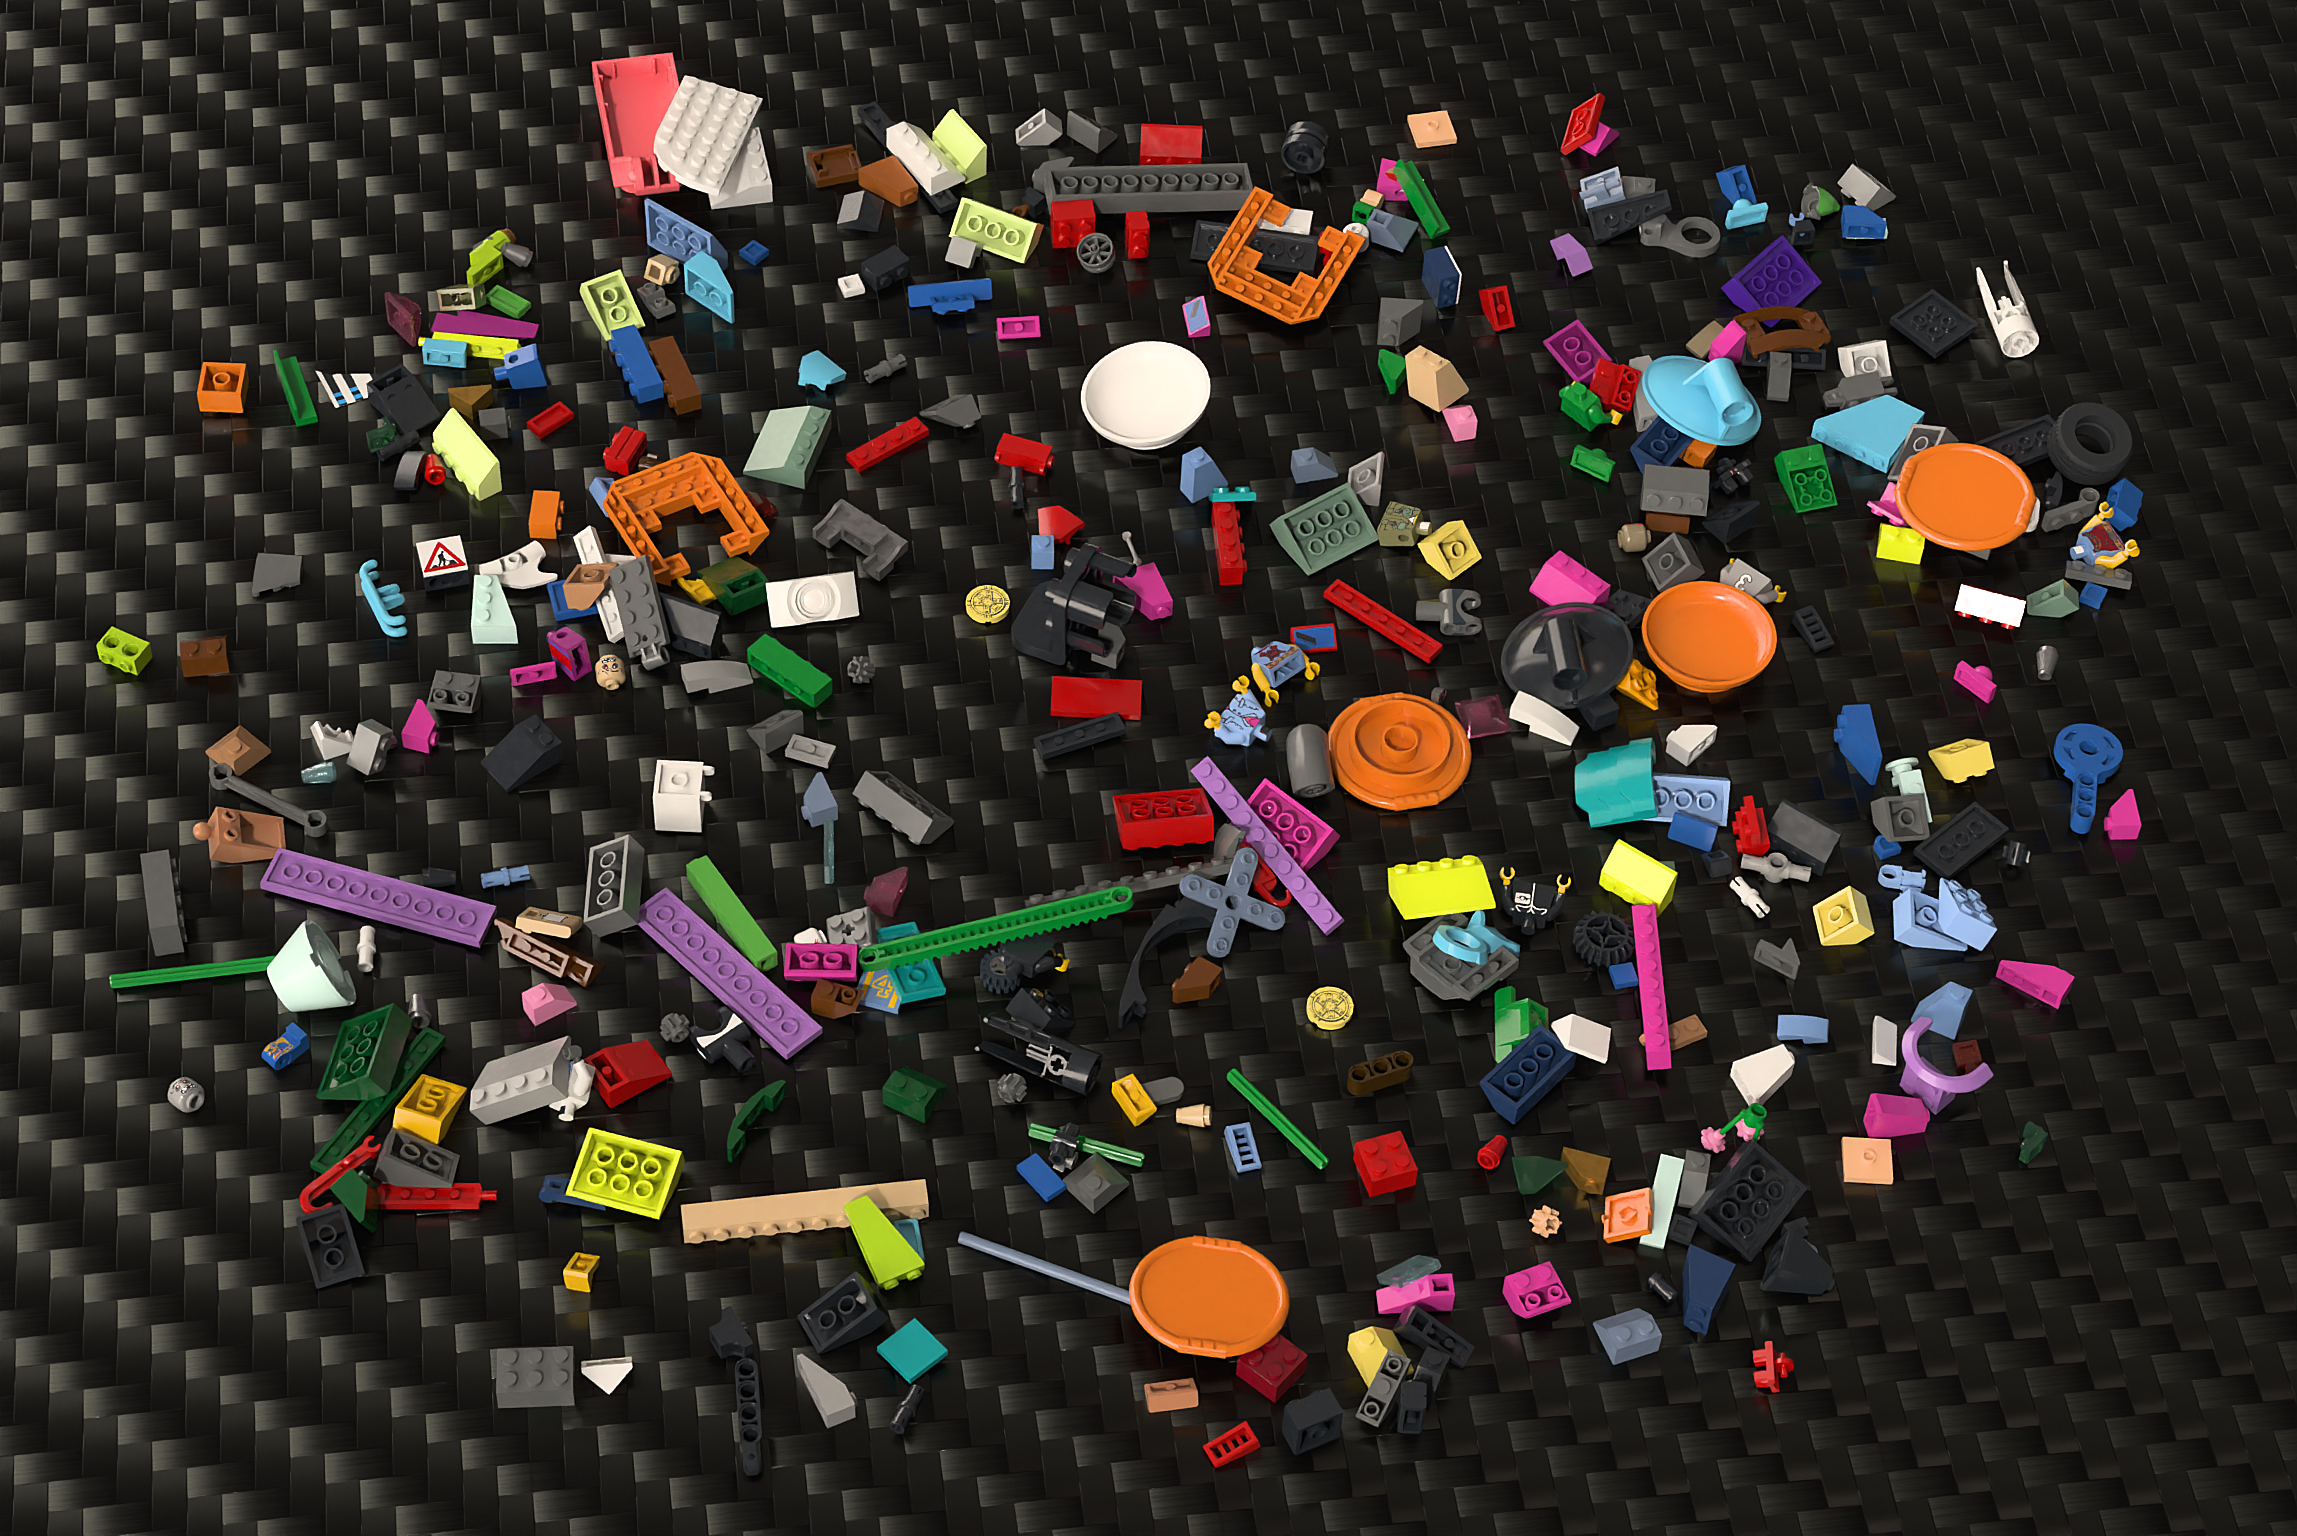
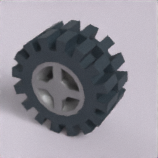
(989, 973)

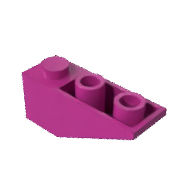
(1429, 1293)

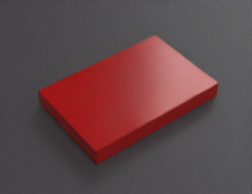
(1582, 124)

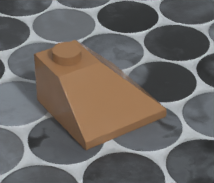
(586, 584)
(238, 750)

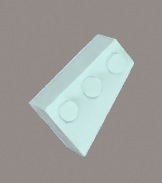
(490, 613)

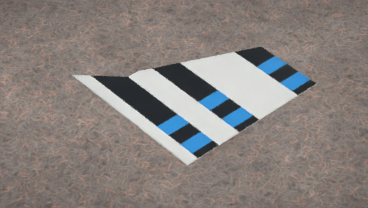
(346, 387)

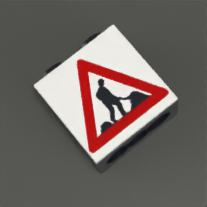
(442, 563)

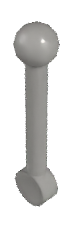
(1127, 536)

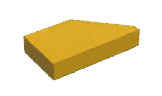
(697, 591)

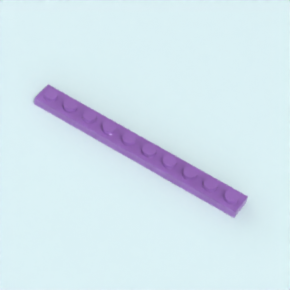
(1267, 846)

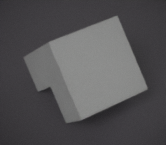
(963, 251)

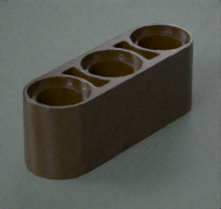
(1389, 1069)

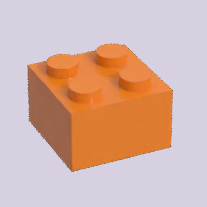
(223, 387)

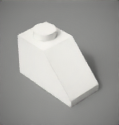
(1690, 742)

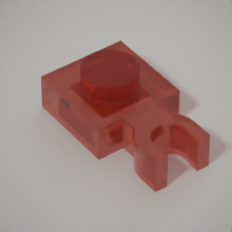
(1967, 1055)

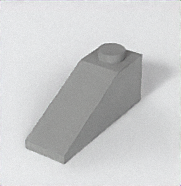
(828, 1393)

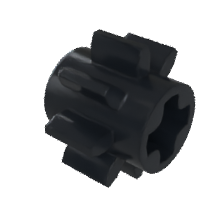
(2016, 853)

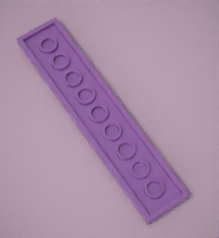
(378, 897)
(727, 974)

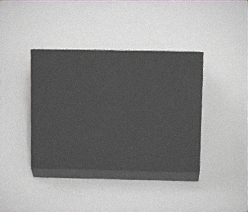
(1089, 132)
(777, 730)

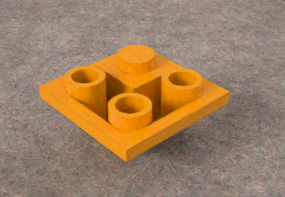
(1640, 685)

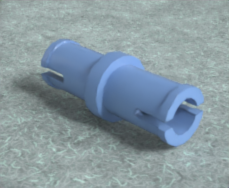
(505, 876)

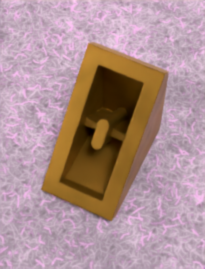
(471, 399)

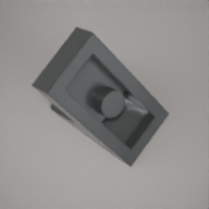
(1782, 960)

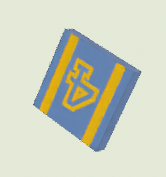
(878, 991)

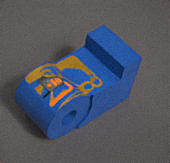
(286, 1048)

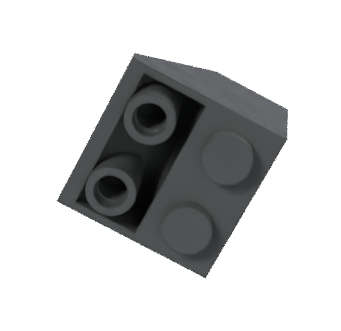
(455, 692)

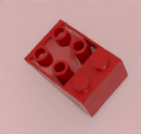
(626, 1071)

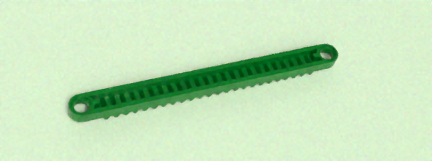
(995, 929)

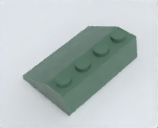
(790, 445)
(1325, 529)

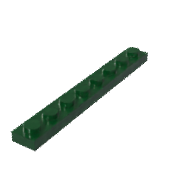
(370, 1112)

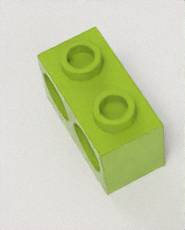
(124, 651)

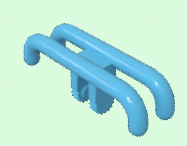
(382, 600)

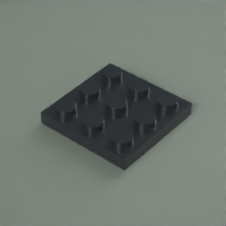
(1933, 323)

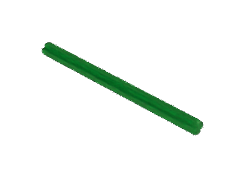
(190, 972)

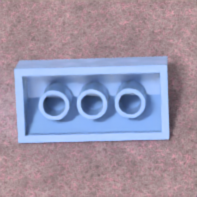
(1693, 796)

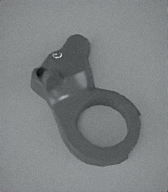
(1664, 233)

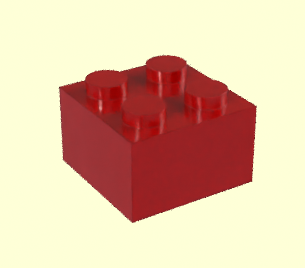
(1071, 222)
(1385, 1163)

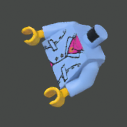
(1242, 718)

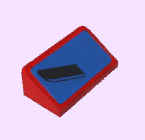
(1314, 638)

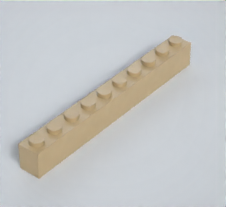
(799, 1211)

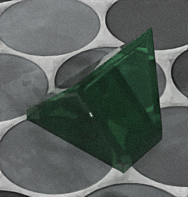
(1535, 1172)

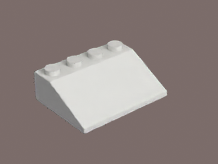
(749, 177)

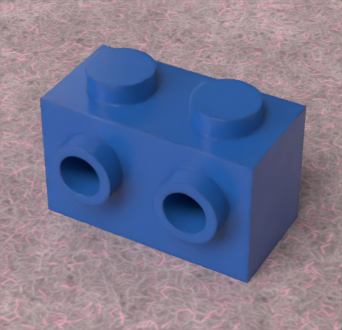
(2125, 501)

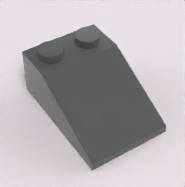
(1918, 439)
(414, 1162)

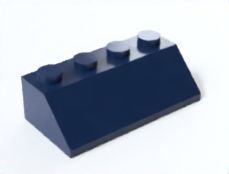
(1660, 445)
(1527, 1074)

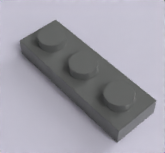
(2098, 574)

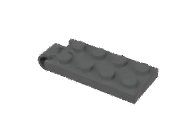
(641, 611)

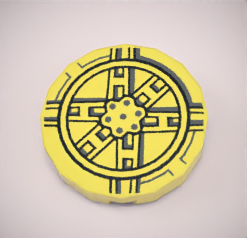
(987, 604)
(1329, 1008)

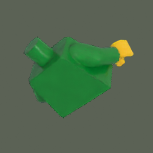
(1585, 407)

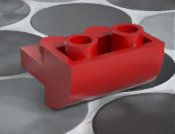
(1614, 385)
(1751, 829)

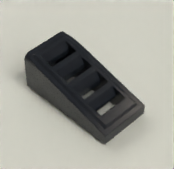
(1808, 616)

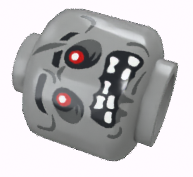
(186, 1094)

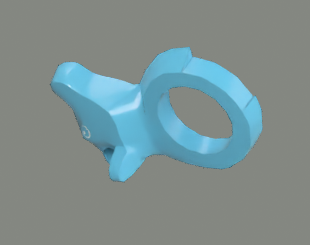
(1477, 936)

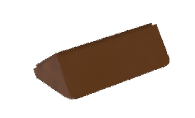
(1667, 522)

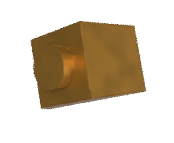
(1586, 1169)

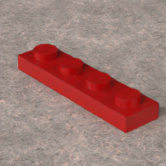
(887, 444)

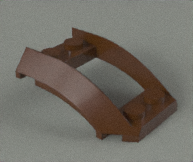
(1810, 335)

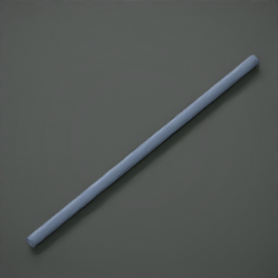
(1044, 1267)

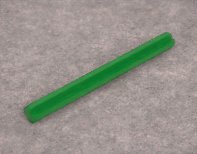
(1276, 1117)

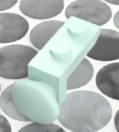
(1908, 780)

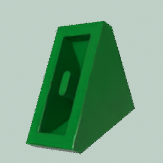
(1393, 369)

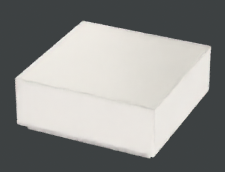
(851, 285)

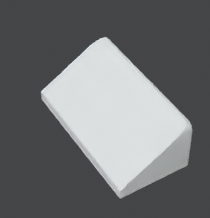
(1884, 1042)

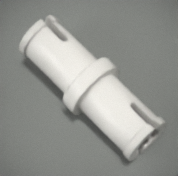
(1749, 897)
(366, 949)

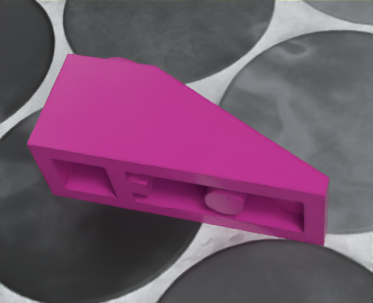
(2038, 980)

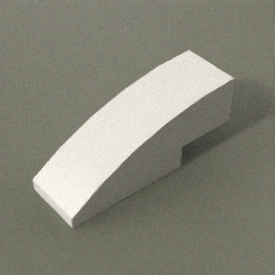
(1543, 719)

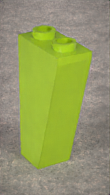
(883, 1247)

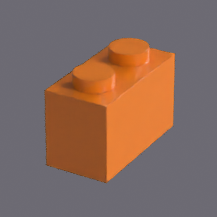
(545, 514)

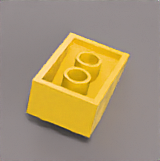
(429, 1108)

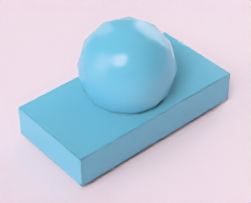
(1745, 214)

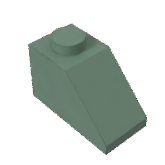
(2053, 600)

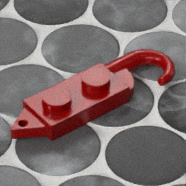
(1265, 881)

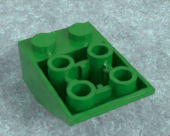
(1806, 478)

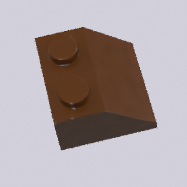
(204, 656)

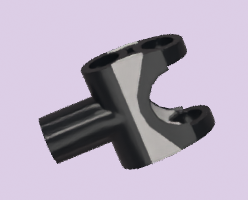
(725, 1041)

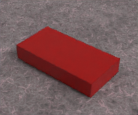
(550, 420)

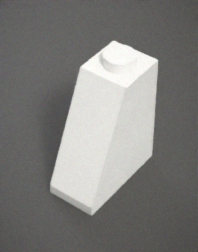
(1762, 1073)

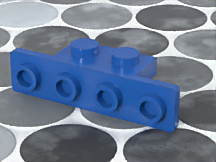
(950, 295)

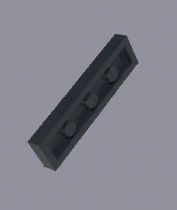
(1079, 735)

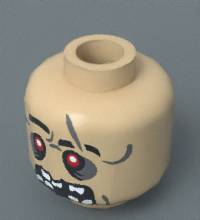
(610, 672)

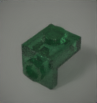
(382, 435)

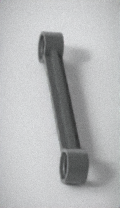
(268, 800)

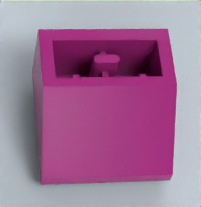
(1535, 1291)

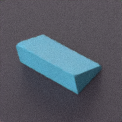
(445, 353)

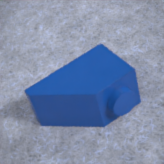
(1736, 184)
(1861, 223)

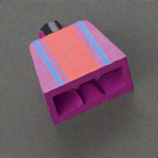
(569, 652)

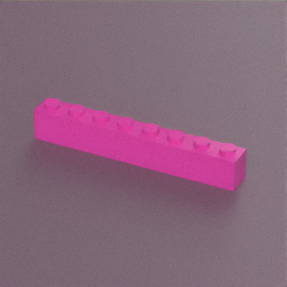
(1651, 987)

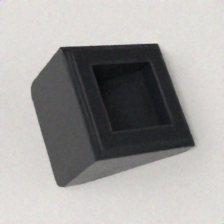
(1717, 863)

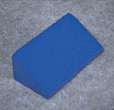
(1692, 832)

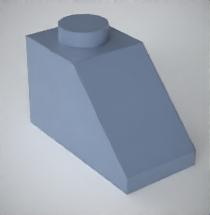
(1311, 465)
(819, 802)

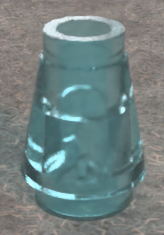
(320, 773)

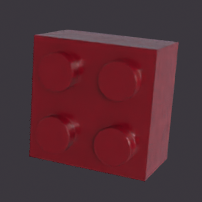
(1272, 1367)

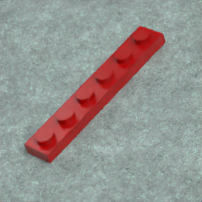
(1383, 621)

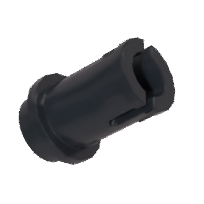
(1664, 1288)

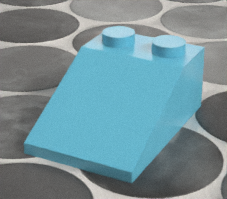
(708, 285)

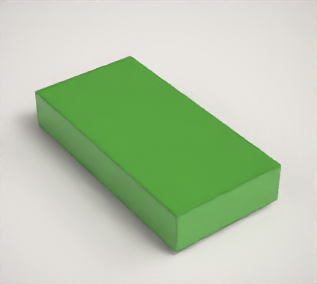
(507, 302)

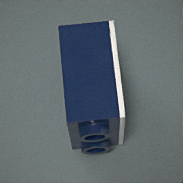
(1441, 277)

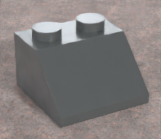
(1398, 320)
(1673, 563)

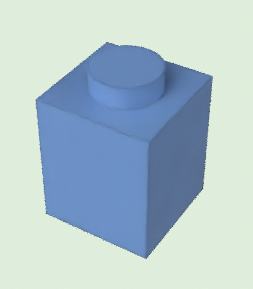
(1042, 552)

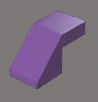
(1573, 252)

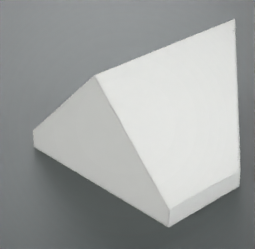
(330, 741)

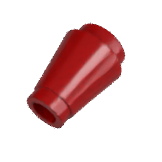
(434, 470)
(1492, 1152)

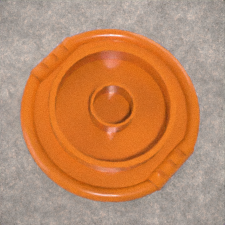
(1965, 496)
(1399, 751)
(1209, 1296)

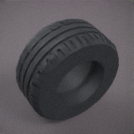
(2102, 425)

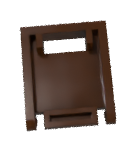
(838, 164)

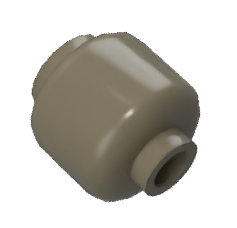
(1633, 537)

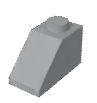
(1039, 129)

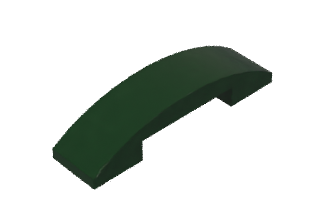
(766, 1098)

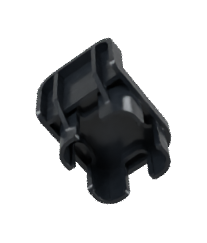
(1061, 609)

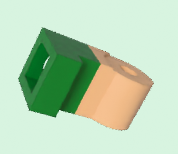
(1367, 204)

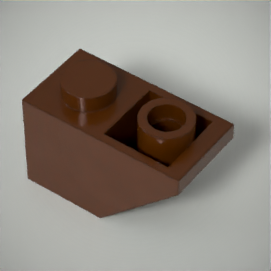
(1198, 981)
(834, 999)

